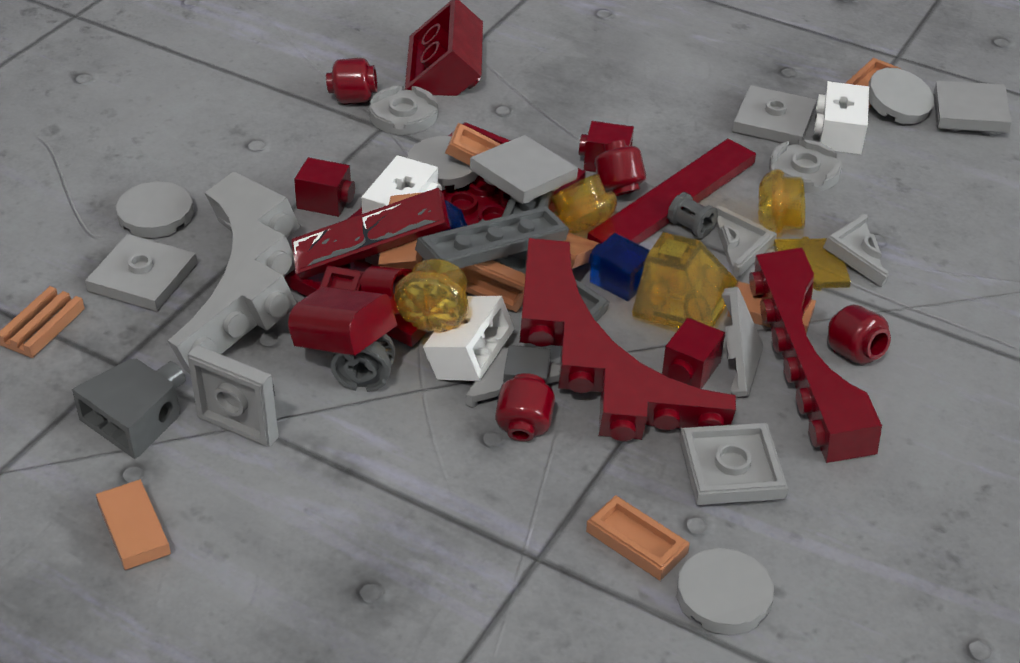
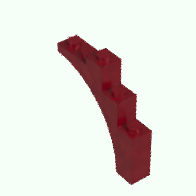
(593, 362)

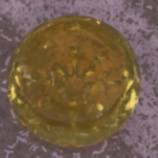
(781, 202)
(584, 204)
(433, 296)

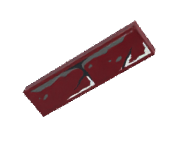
(370, 233)

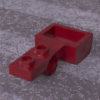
(345, 318)

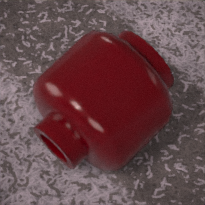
(352, 80)
(620, 168)
(859, 334)
(525, 406)

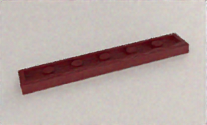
(698, 179)

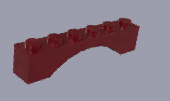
(837, 411)

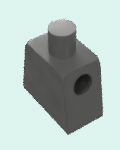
(130, 403)

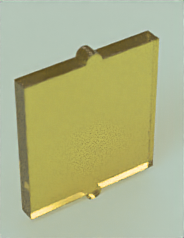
(827, 268)

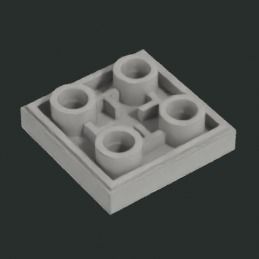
(972, 107)
(523, 169)

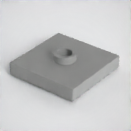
(774, 115)
(141, 272)
(233, 395)
(732, 463)

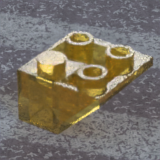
(681, 282)

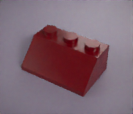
(446, 52)

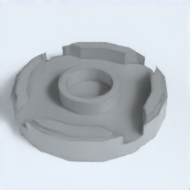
(900, 95)
(403, 110)
(808, 160)
(450, 170)
(154, 209)
(725, 591)

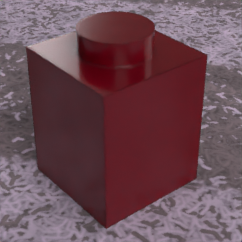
(598, 135)
(323, 187)
(693, 353)

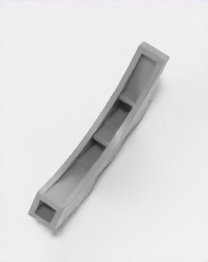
(254, 280)

